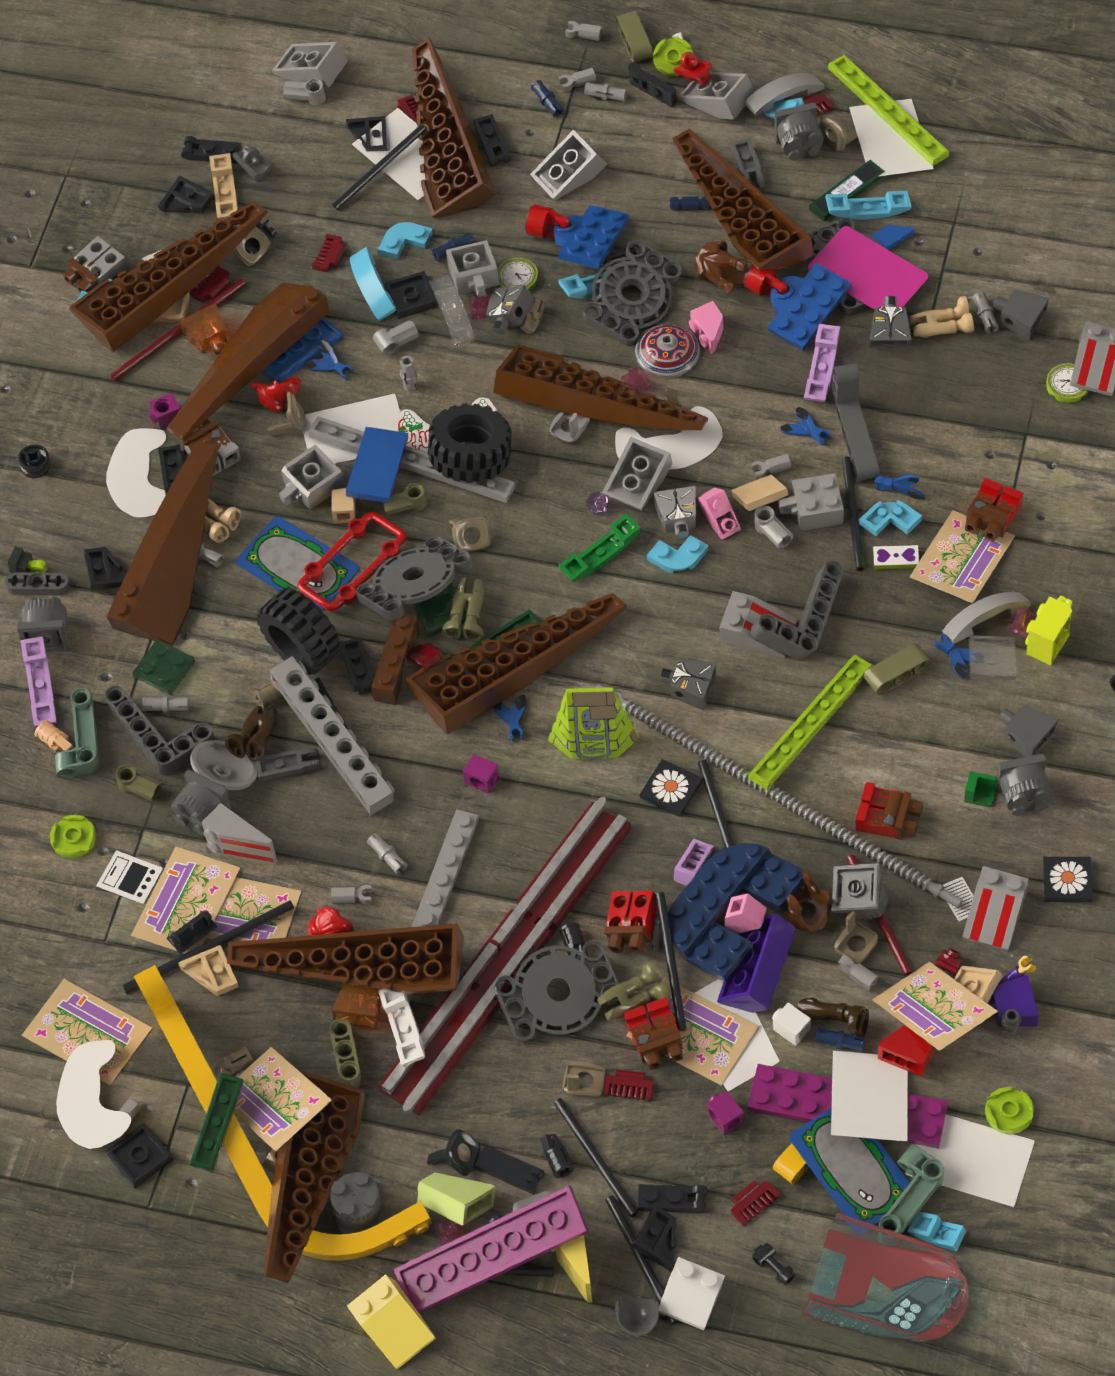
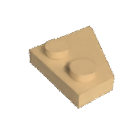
(211, 970)

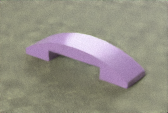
(822, 363)
(39, 680)

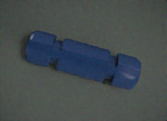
(689, 203)

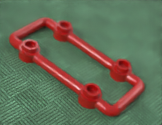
(356, 530)

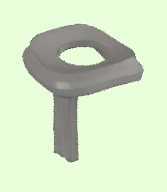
(576, 423)

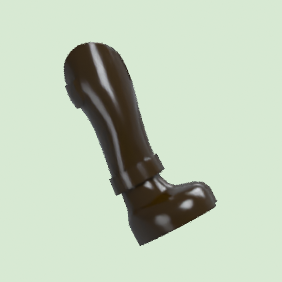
(245, 742)
(855, 1016)

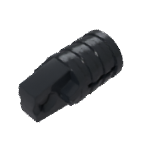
(572, 937)
(556, 1156)

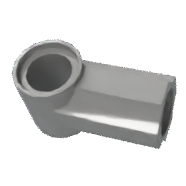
(311, 91)
(390, 340)
(772, 527)

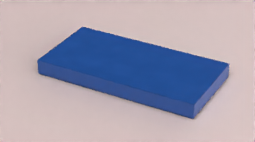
(302, 351)
(377, 464)

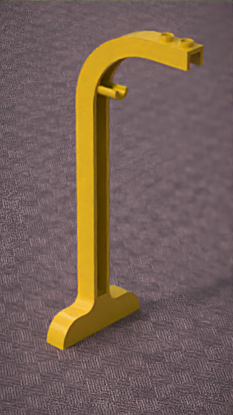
(320, 1245)

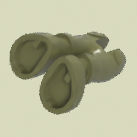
(471, 631)
(648, 976)

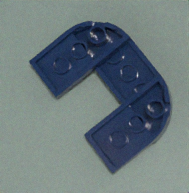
(695, 911)

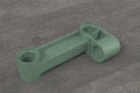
(72, 762)
(910, 1202)

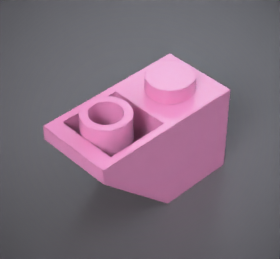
(708, 324)
(718, 512)
(744, 914)

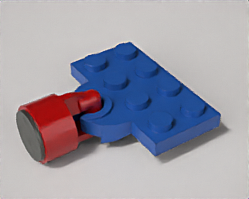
(583, 238)
(798, 300)

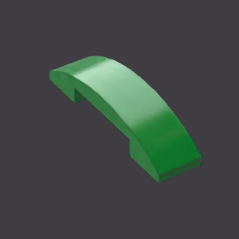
(602, 551)

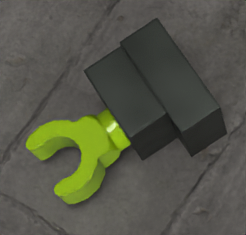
(23, 562)

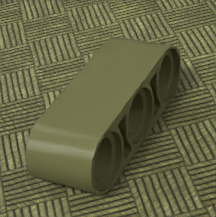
(634, 36)
(897, 669)
(345, 1044)

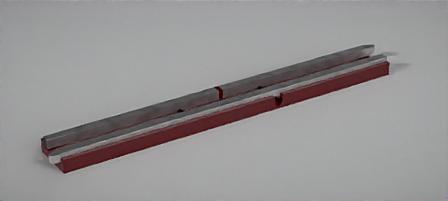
(521, 933)

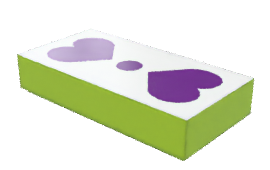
(895, 557)

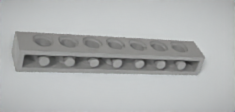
(371, 798)

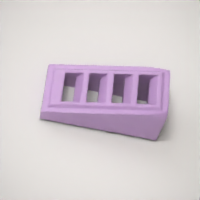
(683, 873)

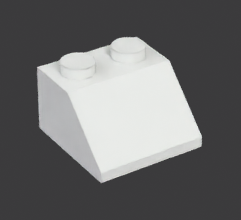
(691, 1293)

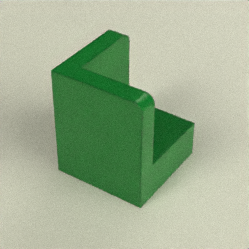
(980, 789)

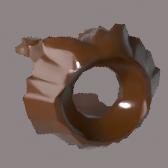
(715, 262)
(811, 895)

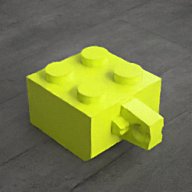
(1049, 629)

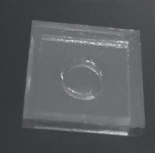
(992, 657)

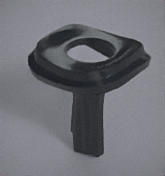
(451, 1152)

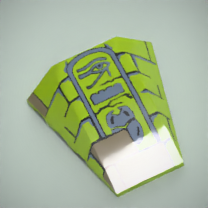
(592, 725)

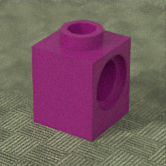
(163, 410)
(481, 773)
(725, 1112)

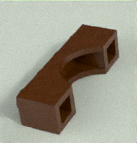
(389, 673)

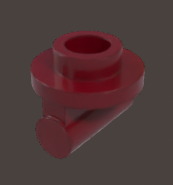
(949, 961)

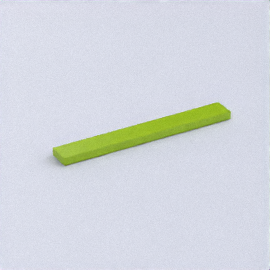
(888, 110)
(809, 722)

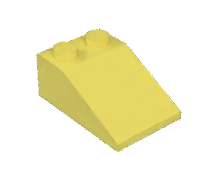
(573, 1260)
(391, 1321)

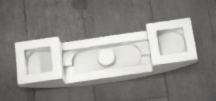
(403, 1026)

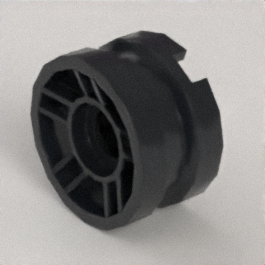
(34, 461)

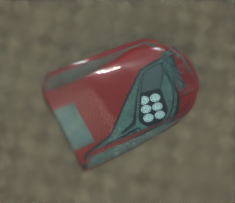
(885, 1284)

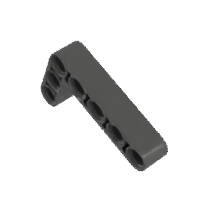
(852, 422)
(810, 618)
(149, 736)

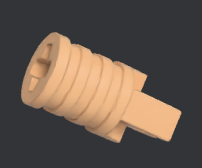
(53, 737)

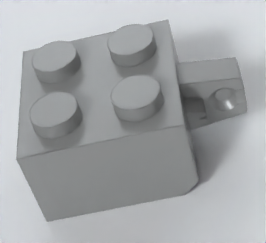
(472, 268)
(310, 478)
(814, 502)

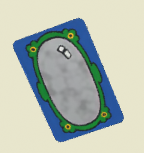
(283, 552)
(851, 1169)

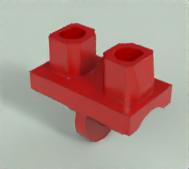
(694, 68)

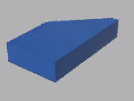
(892, 235)

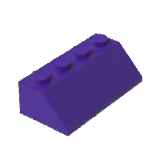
(758, 974)

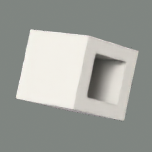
(791, 1023)

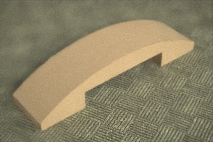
(223, 185)

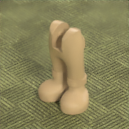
(943, 321)
(229, 517)

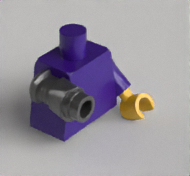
(1015, 999)

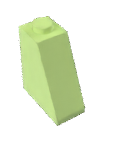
(456, 1197)

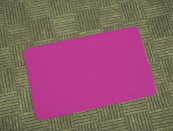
(870, 269)

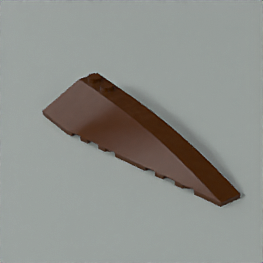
(452, 160)
(747, 216)
(136, 298)
(258, 342)
(554, 384)
(162, 574)
(483, 676)
(385, 959)
(306, 1172)

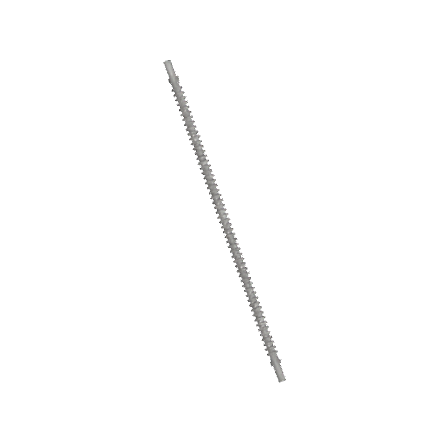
(808, 813)

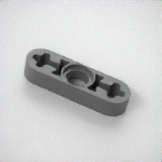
(30, 577)

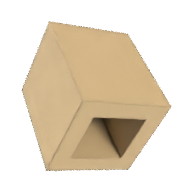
(342, 506)

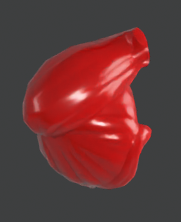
(274, 395)
(329, 921)

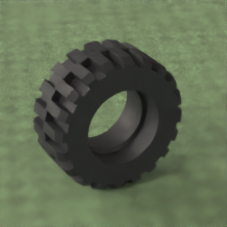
(466, 461)
(298, 630)

